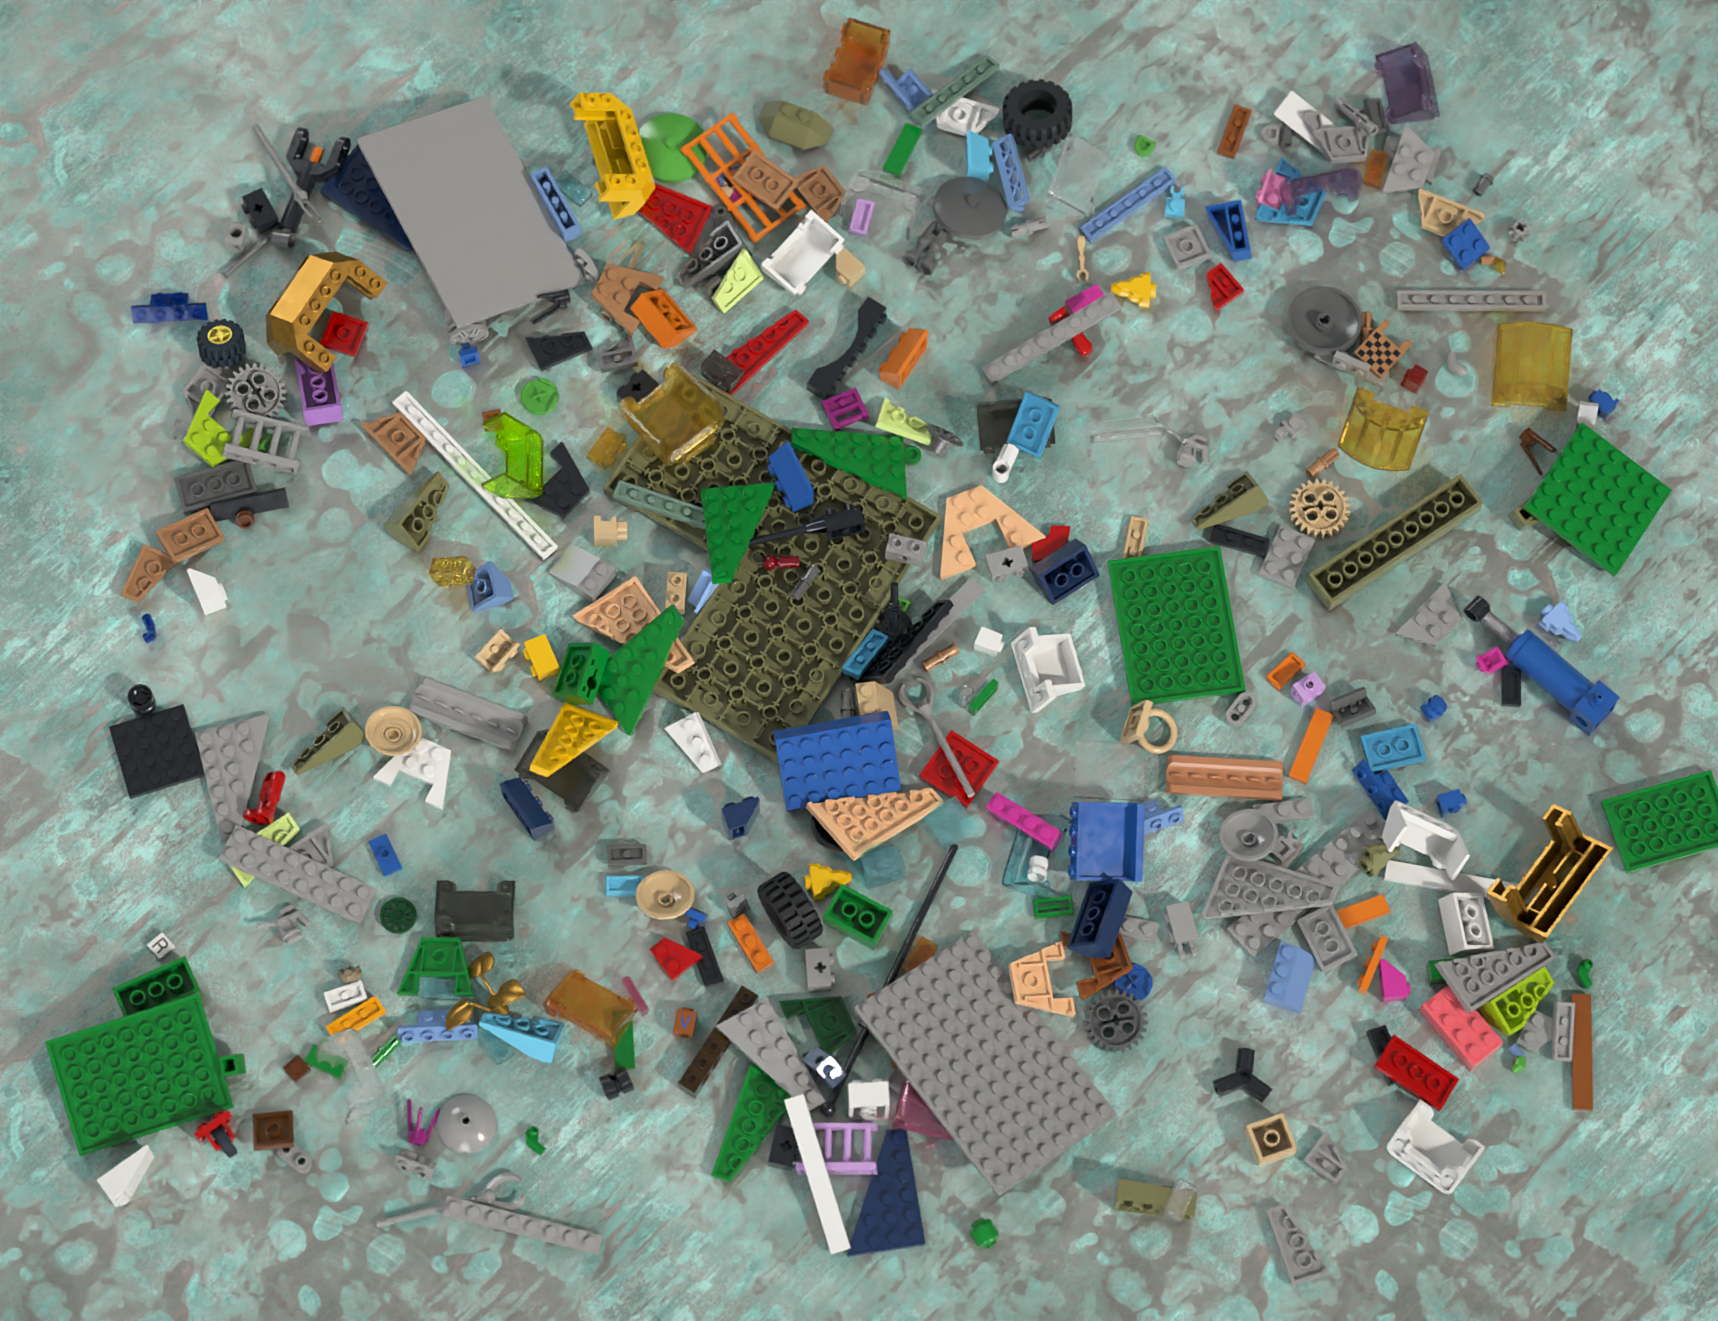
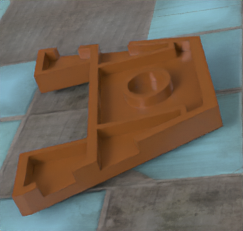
(1105, 969)

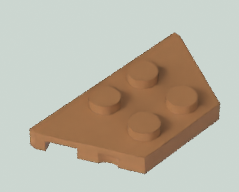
(398, 439)

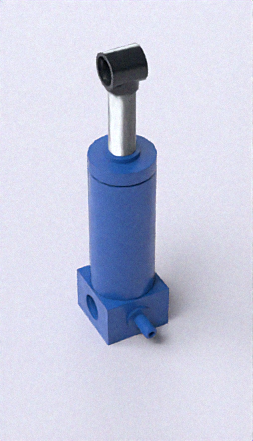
(1586, 701)

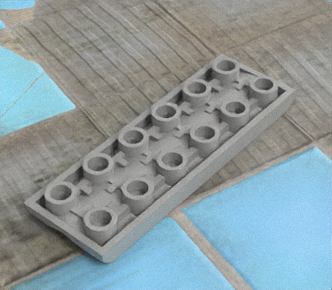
(467, 714)

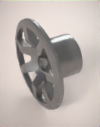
(941, 442)

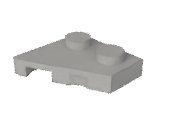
(1326, 1160)

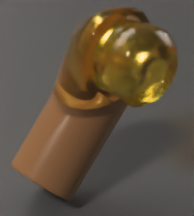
(1494, 260)

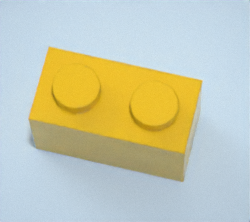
(541, 657)

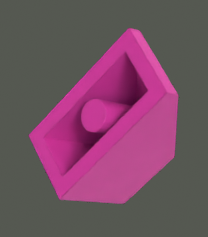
(1392, 982)

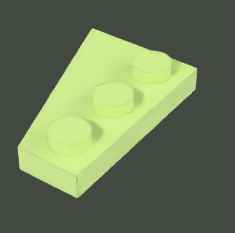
(899, 423)

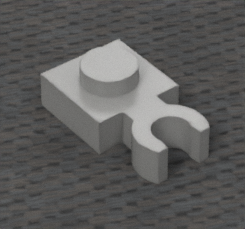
(1284, 846)

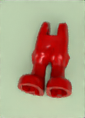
(1079, 341)
(268, 799)

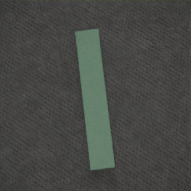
(954, 90)
(659, 504)

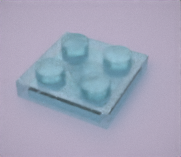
(950, 822)

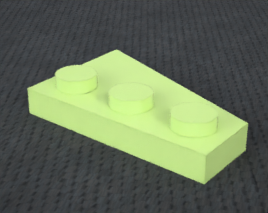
(737, 282)

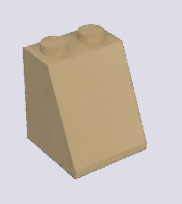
(874, 698)

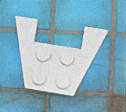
(425, 762)

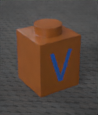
(685, 1023)

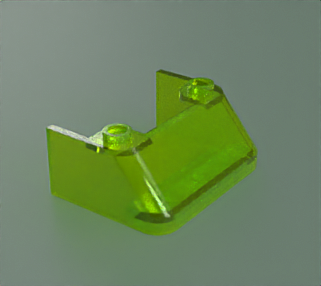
(523, 459)

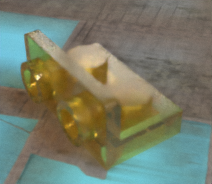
(606, 448)

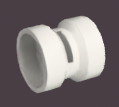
(1037, 868)

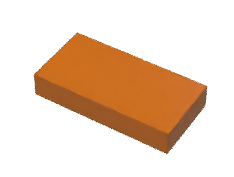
(1285, 671)

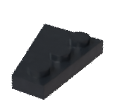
(557, 349)

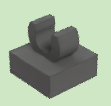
(711, 287)
(737, 905)

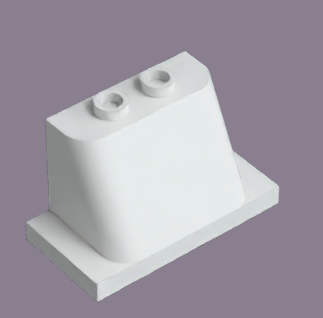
(1046, 667)

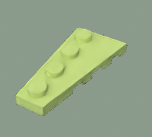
(280, 832)

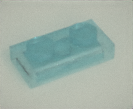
(573, 188)
(439, 989)
(497, 1047)

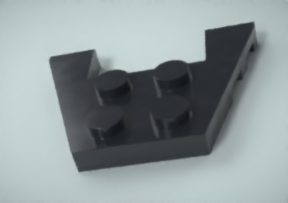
(565, 488)

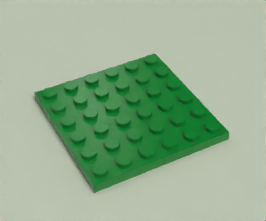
(1597, 499)

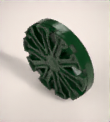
(398, 915)

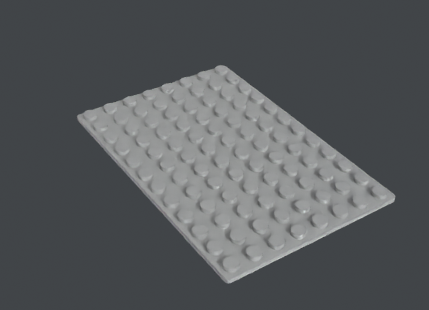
(470, 211)
(985, 1063)

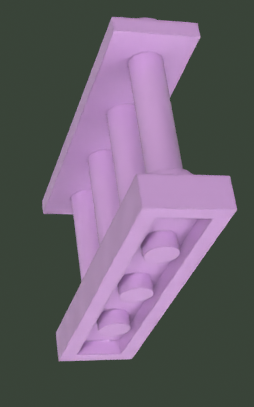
(846, 1165)

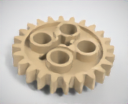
(1317, 493)

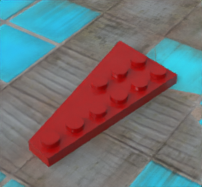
(676, 216)

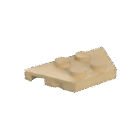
(1443, 215)

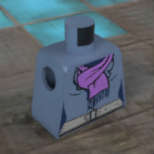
(827, 1070)

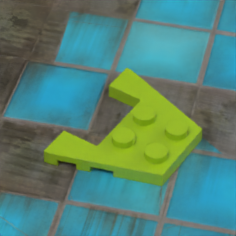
(208, 437)

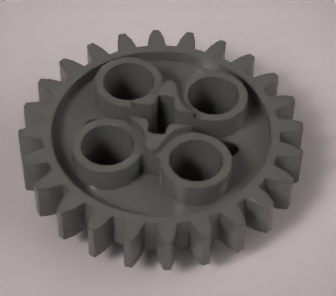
(1120, 1038)

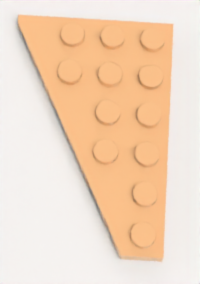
(870, 821)

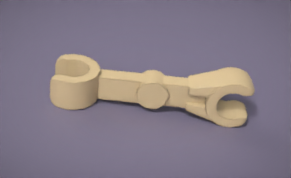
(1081, 245)

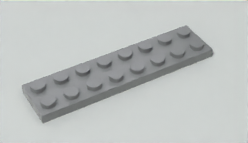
(297, 874)

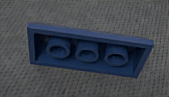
(1100, 918)

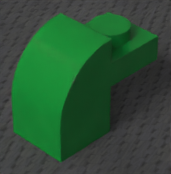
(232, 1065)

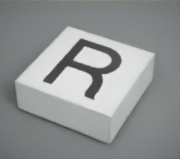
(161, 946)

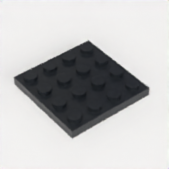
(156, 751)

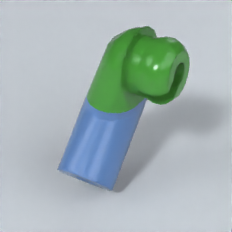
(1520, 1058)

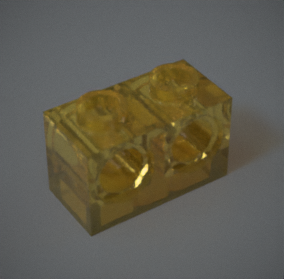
(452, 571)

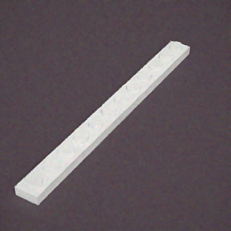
(474, 475)

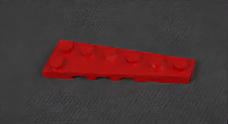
(764, 347)

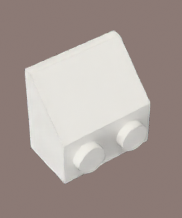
(209, 592)

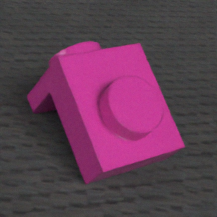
(1491, 661)

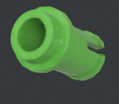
(265, 443)

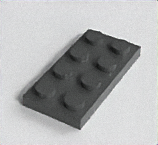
(214, 484)

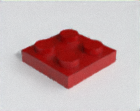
(344, 334)

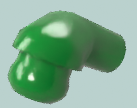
(1583, 972)
(532, 1140)

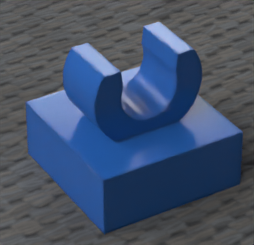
(468, 355)
(696, 916)

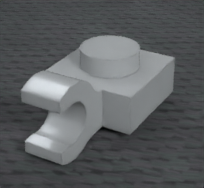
(1290, 426)

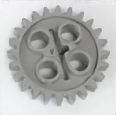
(270, 385)

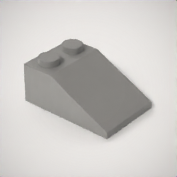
(583, 573)

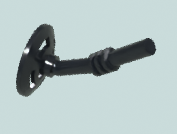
(893, 622)

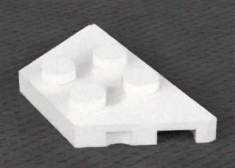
(965, 116)

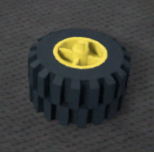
(221, 343)

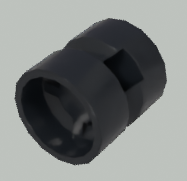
(141, 700)
(616, 1083)

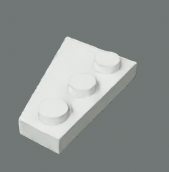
(695, 741)

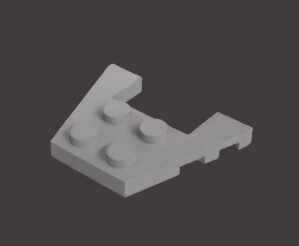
(1338, 143)

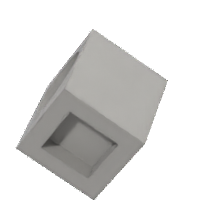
(236, 244)

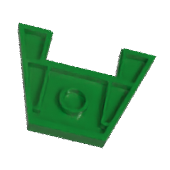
(438, 958)

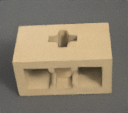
(677, 591)

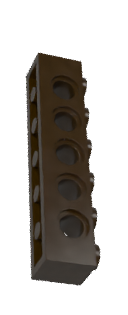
(714, 1046)

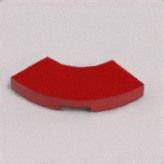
(1055, 540)

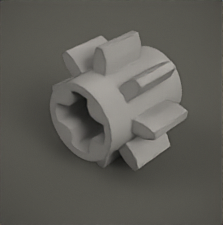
(1519, 230)

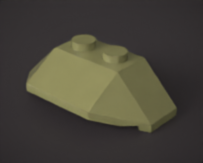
(794, 125)

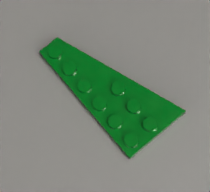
(754, 1116)

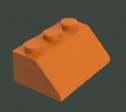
(663, 318)
(904, 357)

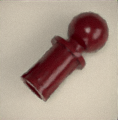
(771, 562)

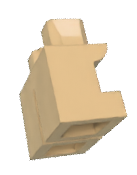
(608, 532)

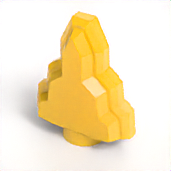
(1136, 289)
(824, 880)

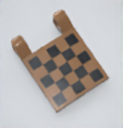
(1380, 351)

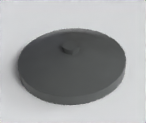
(969, 208)
(1324, 320)

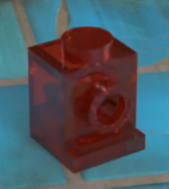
(1414, 378)

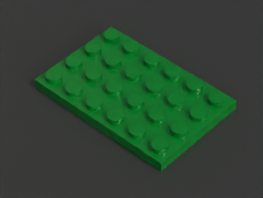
(1664, 821)

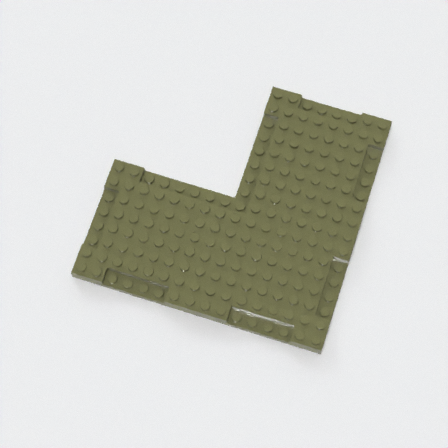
(754, 647)

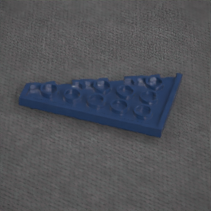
(891, 1205)

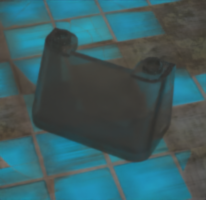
(995, 422)
(572, 782)
(475, 914)

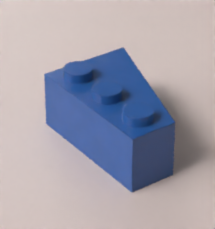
(1231, 228)

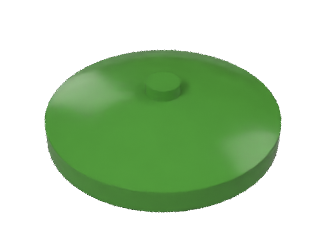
(662, 142)

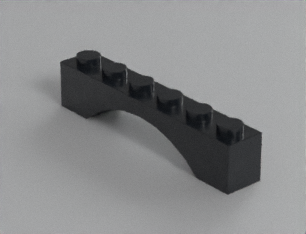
(826, 378)

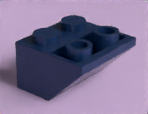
(740, 816)

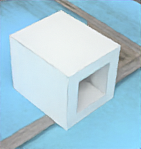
(989, 642)

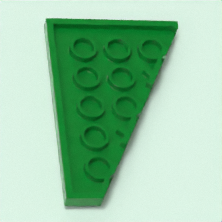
(637, 666)

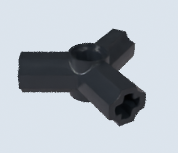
(1244, 1066)

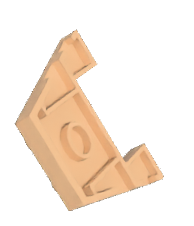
(1032, 982)

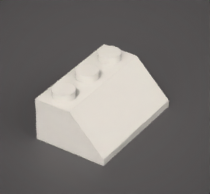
(1465, 924)

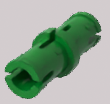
(385, 1050)

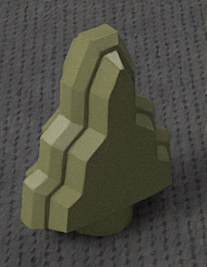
(1375, 858)

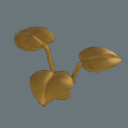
(497, 1003)

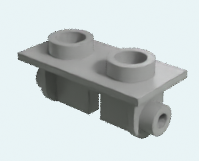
(407, 1162)

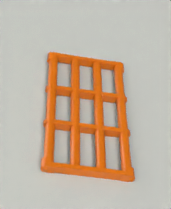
(725, 168)

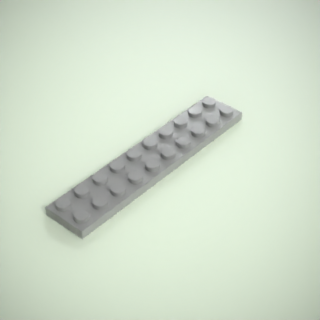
(1332, 864)

